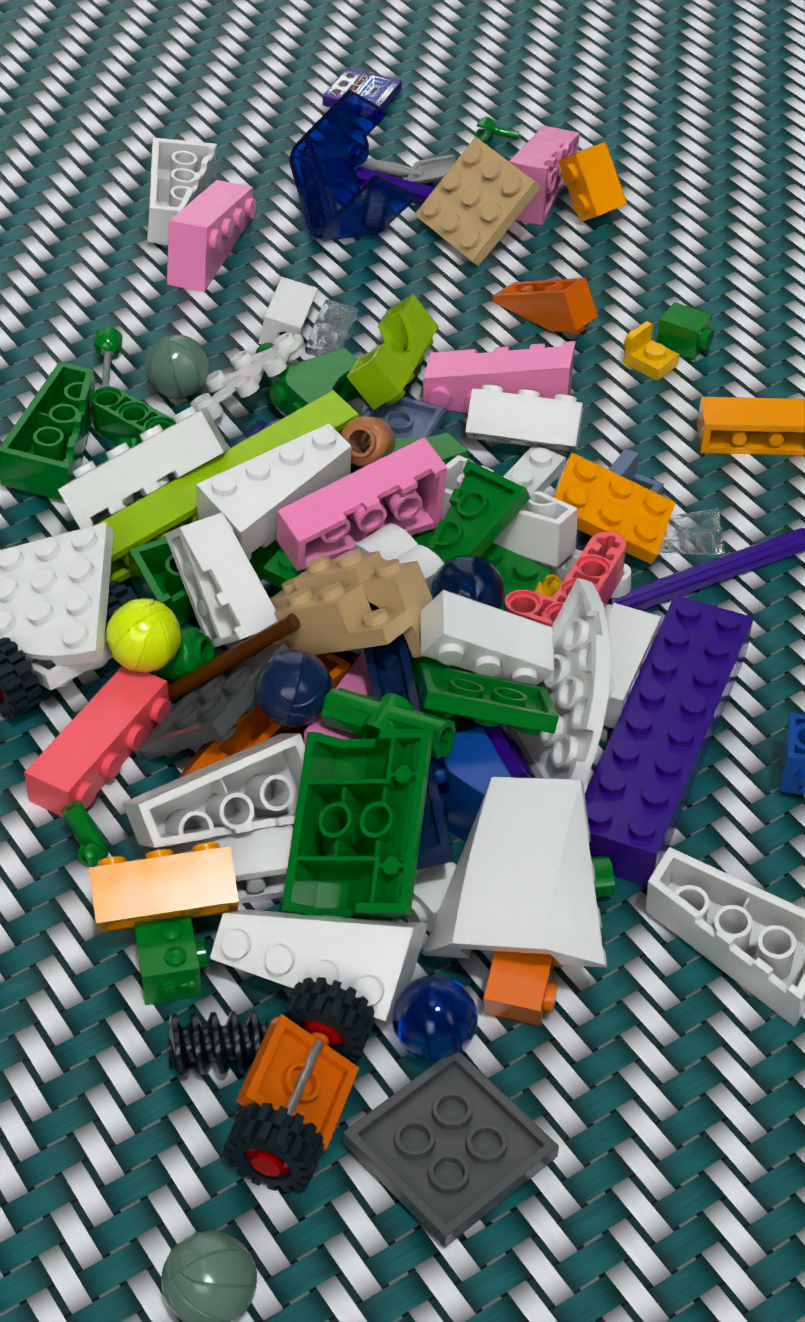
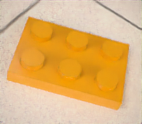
(615, 505)

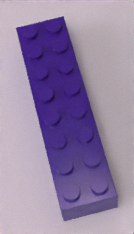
(664, 735)

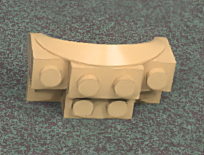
(335, 606)

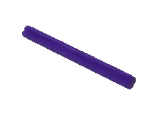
(714, 571)

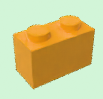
(592, 182)

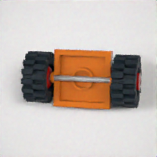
(299, 1085)

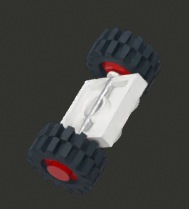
(20, 678)

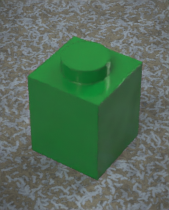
(685, 330)

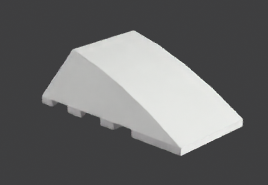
(524, 877)

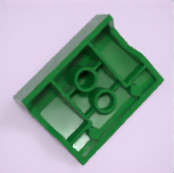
(358, 825)

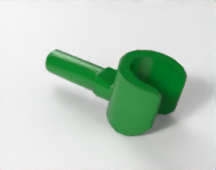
(491, 129)

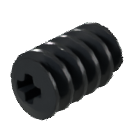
(215, 1042)

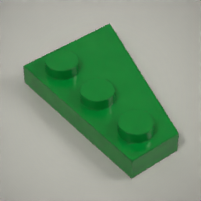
(477, 513)

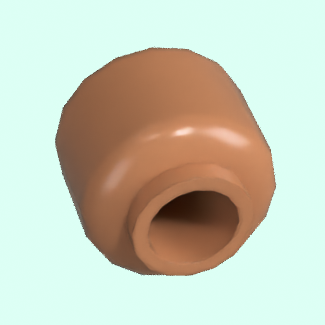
(358, 433)

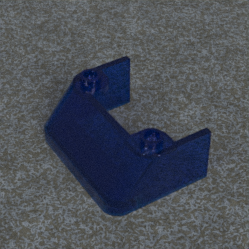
(326, 175)

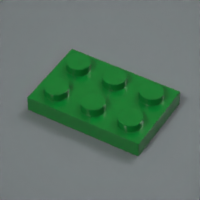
(486, 699)

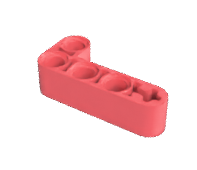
(599, 563)

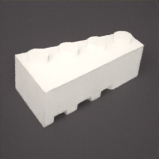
(176, 178)
(142, 467)
(271, 481)
(540, 531)
(226, 797)
(735, 927)
(289, 947)

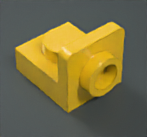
(647, 355)

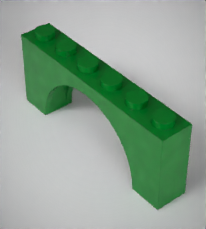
(317, 376)

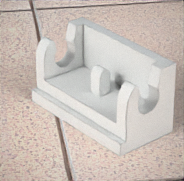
(287, 309)

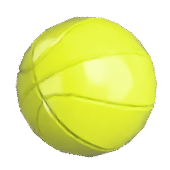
(143, 635)

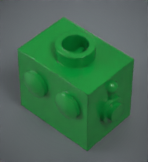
(170, 959)

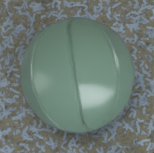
(177, 366)
(209, 1278)

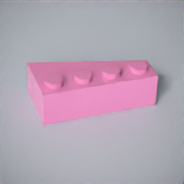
(396, 489)

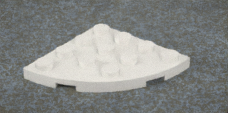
(58, 595)
(577, 689)

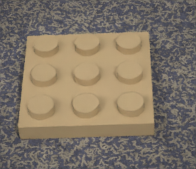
(477, 201)

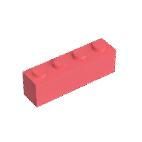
(98, 740)

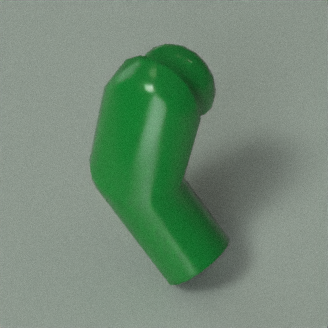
(92, 842)

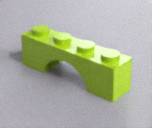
(390, 366)

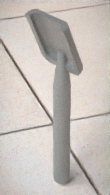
(422, 172)

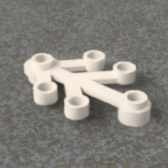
(249, 372)

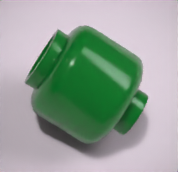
(193, 652)

